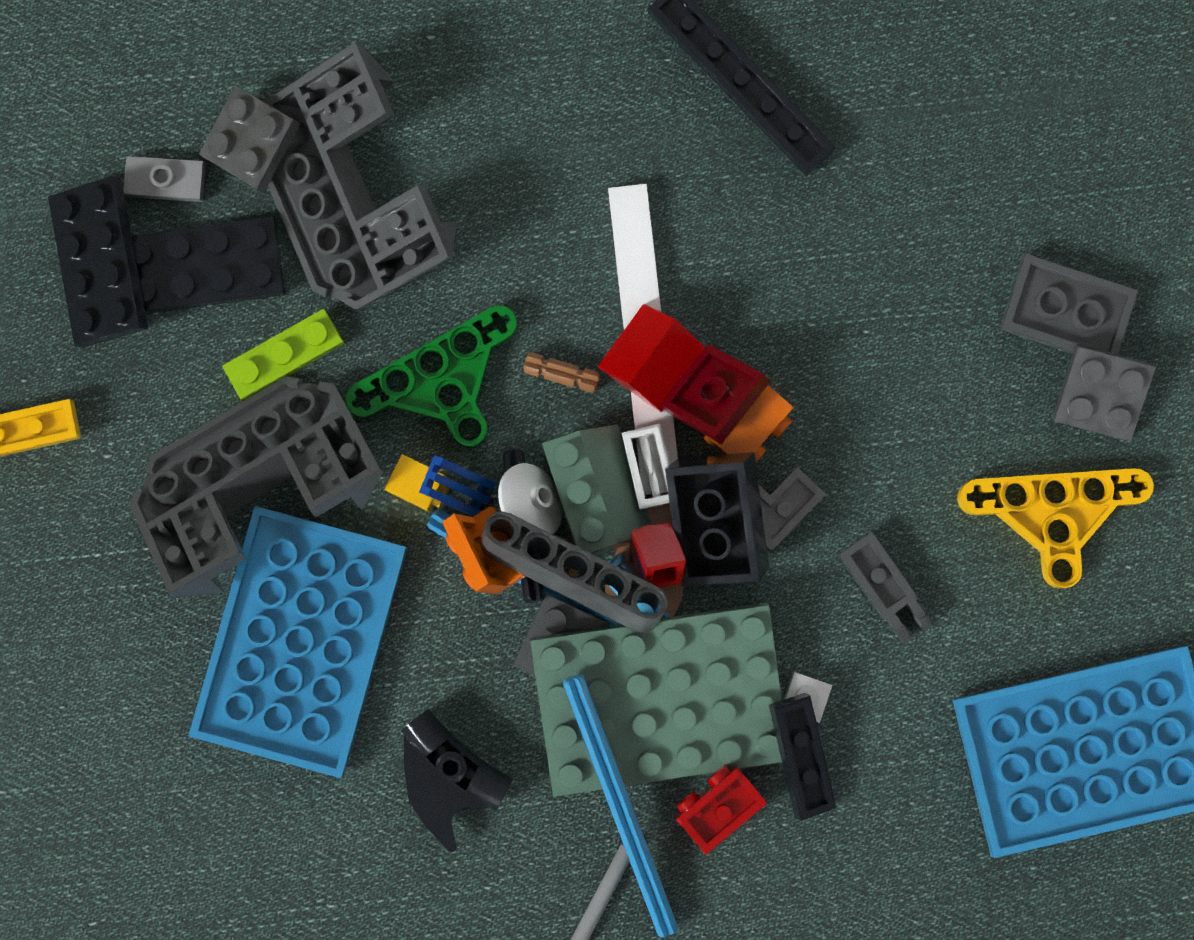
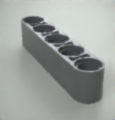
(563, 554)

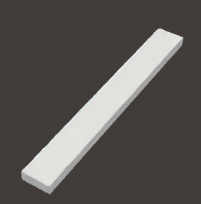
(637, 287)

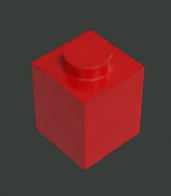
(657, 555)

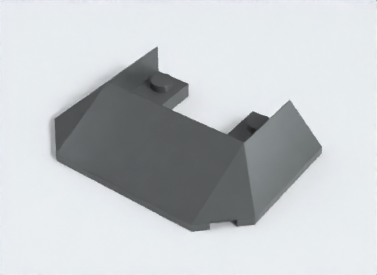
(323, 201)
(237, 458)

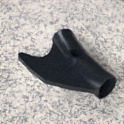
(438, 792)

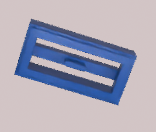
(478, 496)

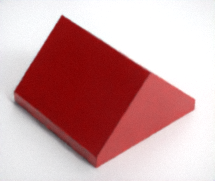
(651, 355)

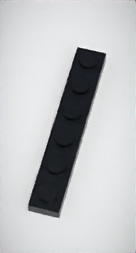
(743, 82)

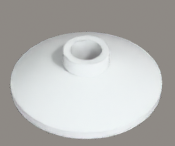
(531, 496)

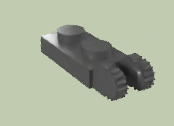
(883, 584)

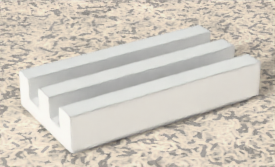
(642, 434)

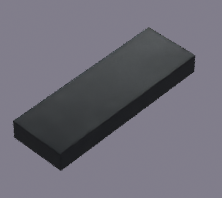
(802, 756)

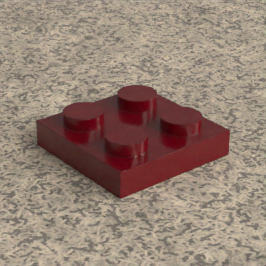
(715, 393)

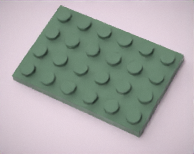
(666, 697)

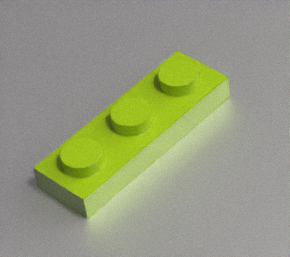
(283, 354)

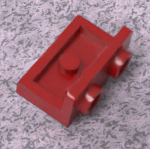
(719, 808)

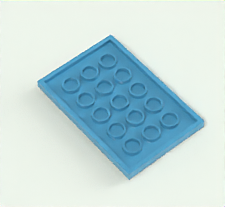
(298, 642)
(1082, 751)

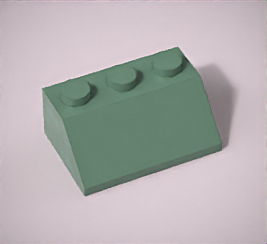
(596, 488)

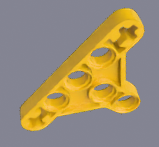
(1075, 510)

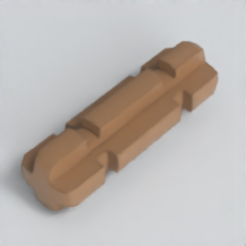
(561, 372)

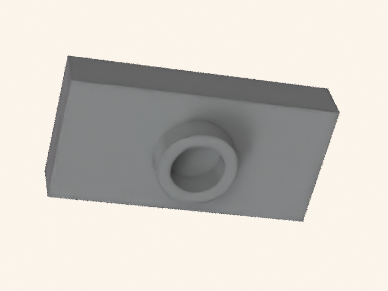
(164, 179)

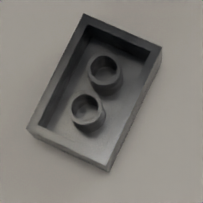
(718, 518)

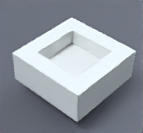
(816, 689)

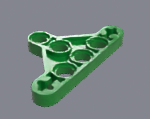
(424, 388)

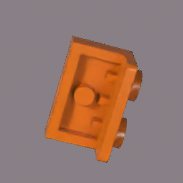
(479, 570)

